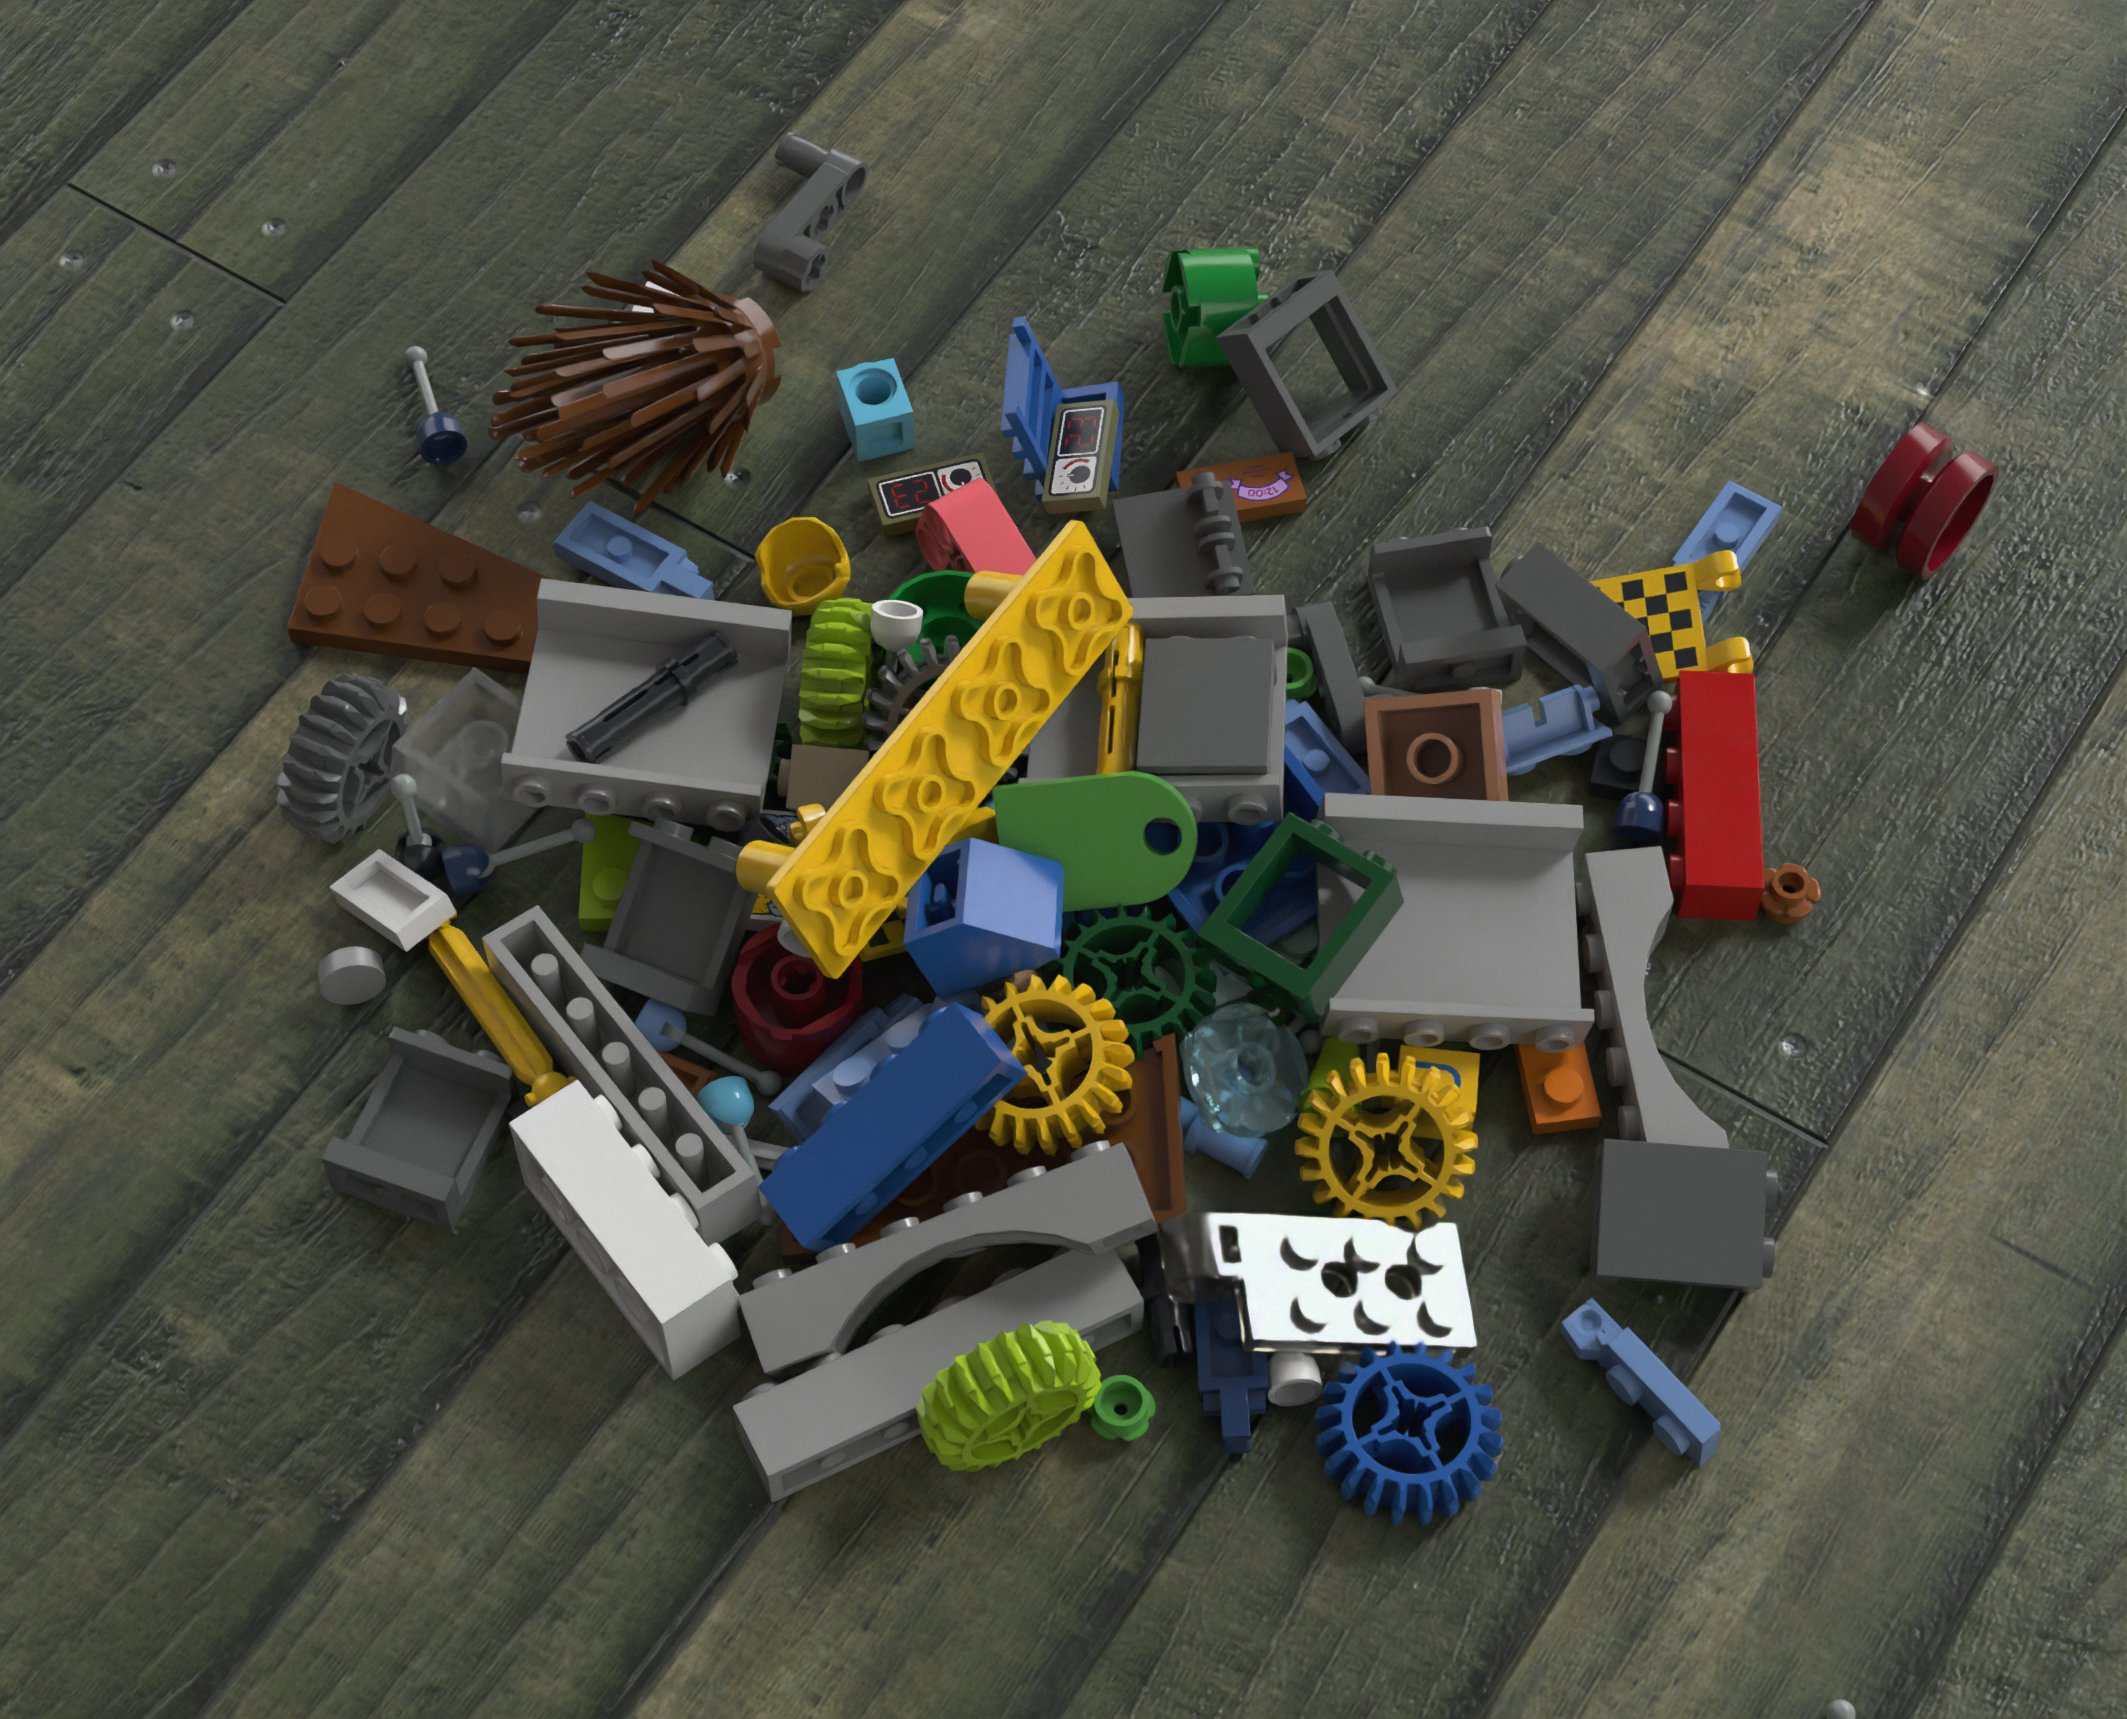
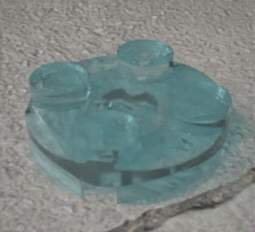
(1216, 1084)

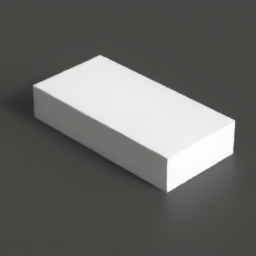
(393, 900)

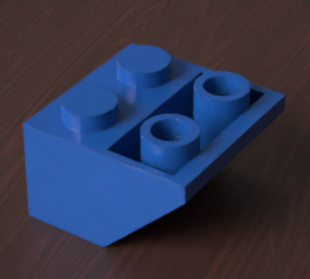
(983, 915)

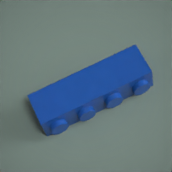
(891, 1128)

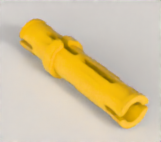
(1121, 694)

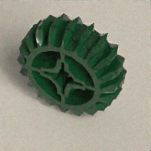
(1122, 953)

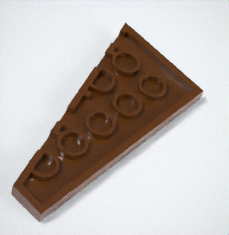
(412, 591)
(1147, 1127)

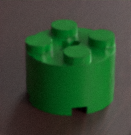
(1207, 296)

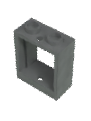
(1341, 331)
(1580, 631)

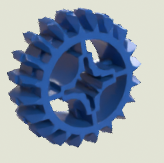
(1449, 1404)

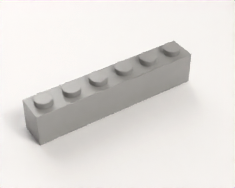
(613, 1059)
(868, 1398)

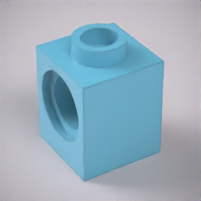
(875, 409)

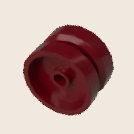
(1924, 500)

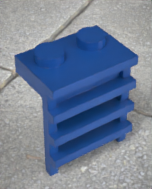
(1032, 401)

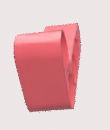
(972, 533)

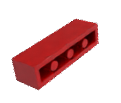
(1715, 796)

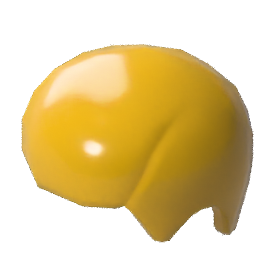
(802, 565)

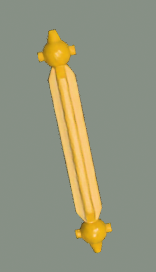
(496, 1012)

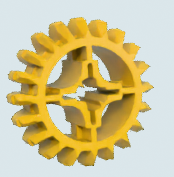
(1068, 1054)
(1363, 1126)

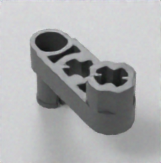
(792, 242)
(1320, 636)

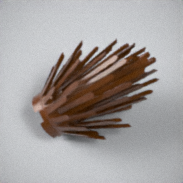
(682, 367)

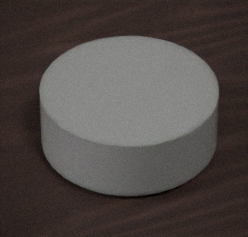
(351, 975)

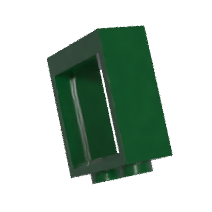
(1268, 972)

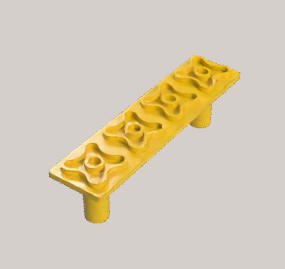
(946, 752)

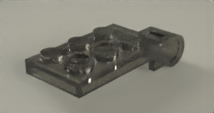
(1279, 1287)

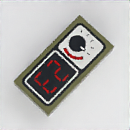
(1080, 457)
(903, 494)

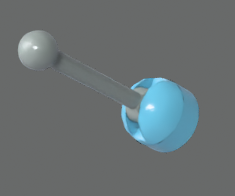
(730, 1108)

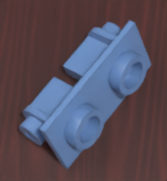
(1564, 728)

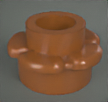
(1785, 906)

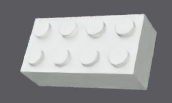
(628, 1227)

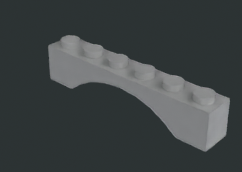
(1625, 915)
(817, 1311)

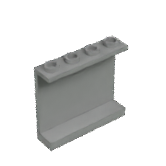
(1069, 738)
(693, 762)
(1482, 929)

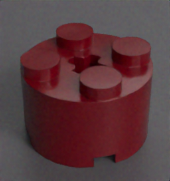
(788, 1006)

